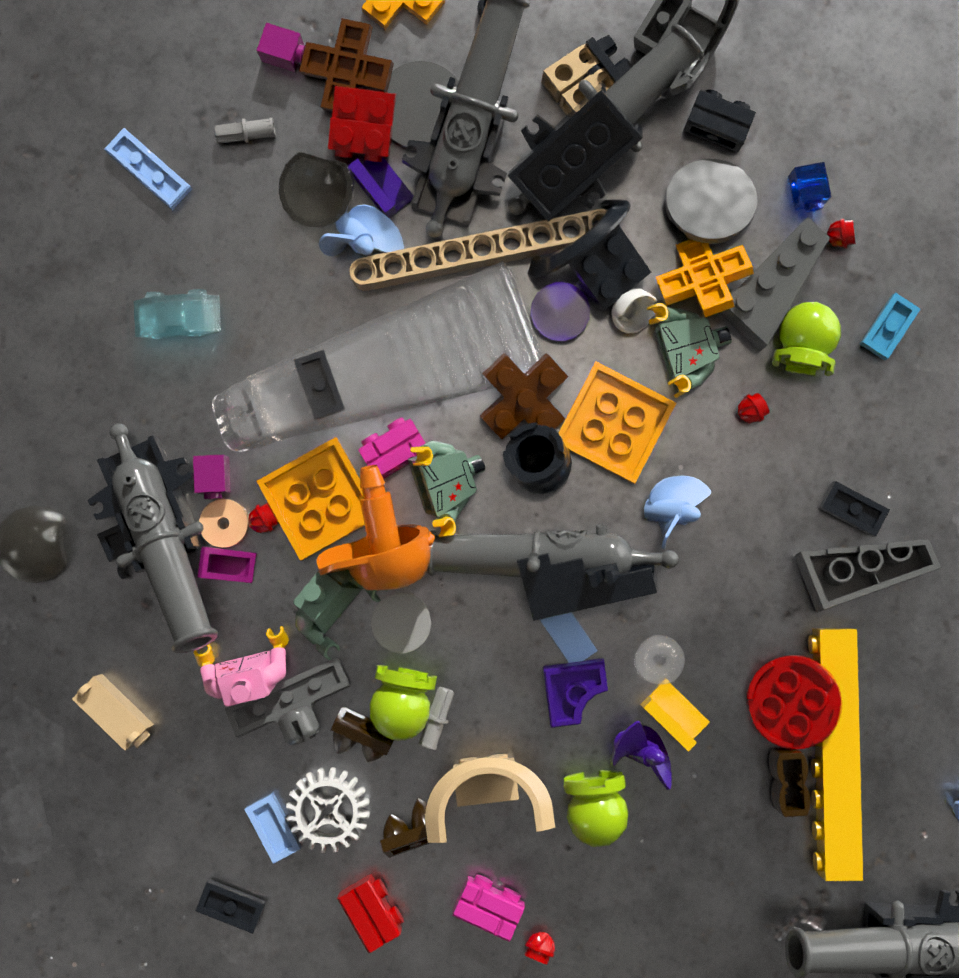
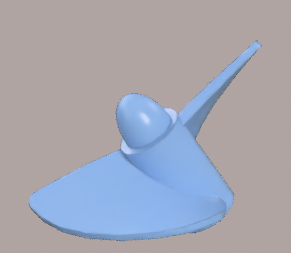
(364, 230)
(674, 503)

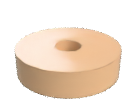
(237, 527)

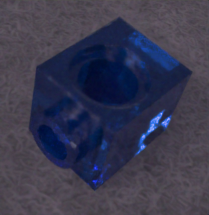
(809, 187)

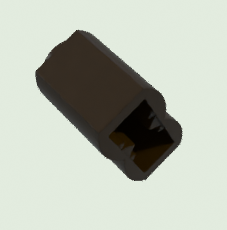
(789, 789)

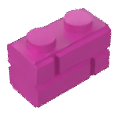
(392, 448)
(489, 907)

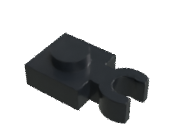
(113, 546)

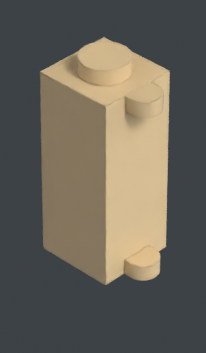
(113, 712)

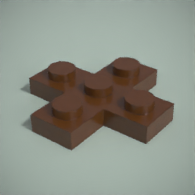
(347, 62)
(523, 394)

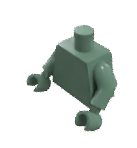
(322, 604)

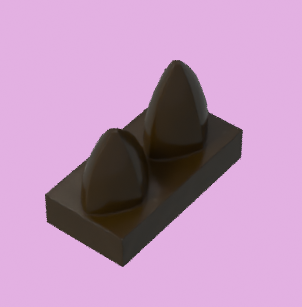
(355, 728)
(398, 837)

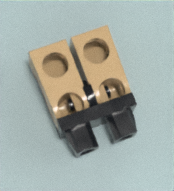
(587, 63)

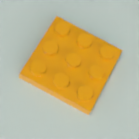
(615, 422)
(315, 498)

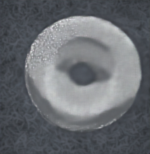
(669, 650)

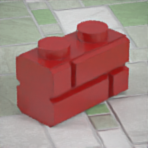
(370, 912)

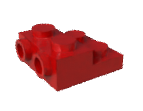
(361, 123)

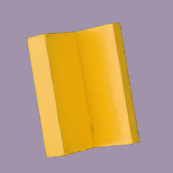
(675, 714)

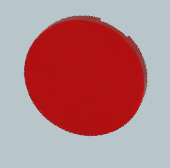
(794, 702)

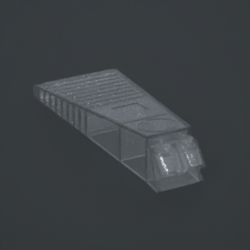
(390, 363)

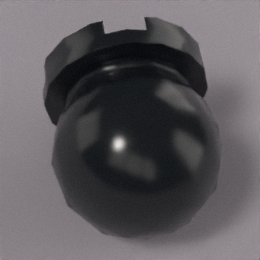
(538, 458)

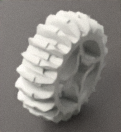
(309, 830)

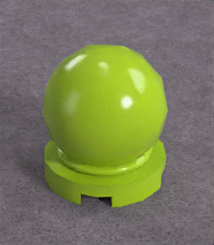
(808, 337)
(401, 705)
(597, 809)

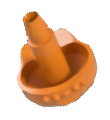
(390, 553)

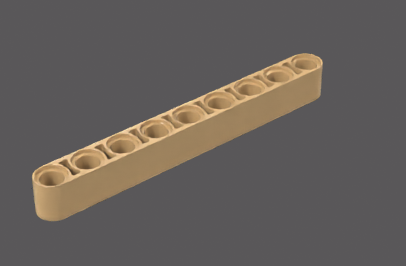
(466, 245)

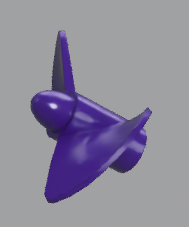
(645, 747)

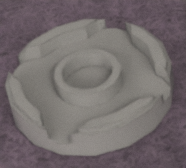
(401, 622)

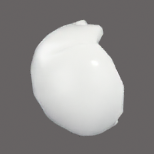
(631, 311)

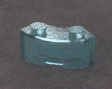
(177, 315)

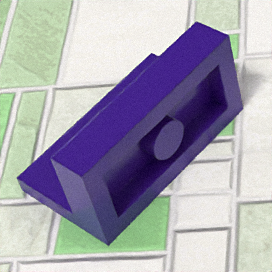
(381, 185)

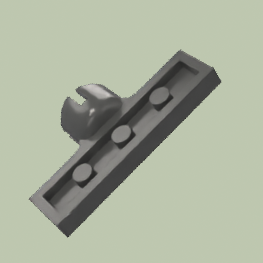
(291, 703)

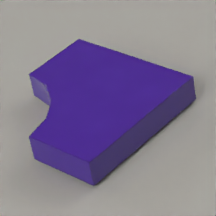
(571, 687)

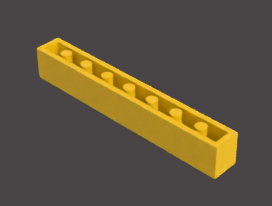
(838, 764)

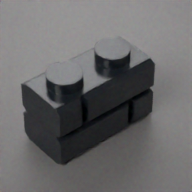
(720, 120)

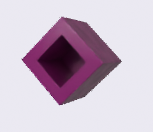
(280, 47)
(211, 476)

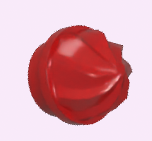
(841, 233)
(753, 408)
(262, 519)
(540, 947)

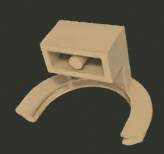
(483, 782)

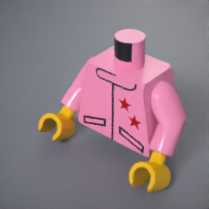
(247, 676)

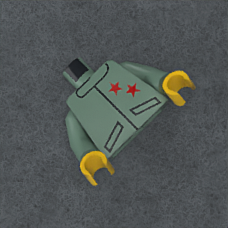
(687, 345)
(444, 481)

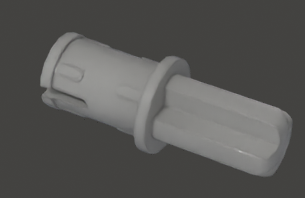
(245, 130)
(437, 718)

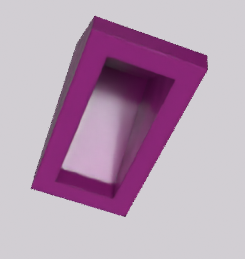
(226, 564)

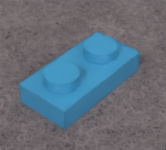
(890, 326)

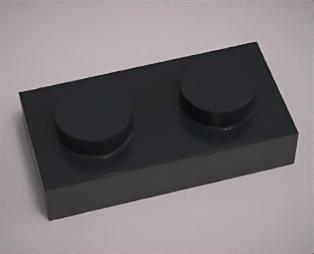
(319, 385)
(854, 508)
(230, 906)

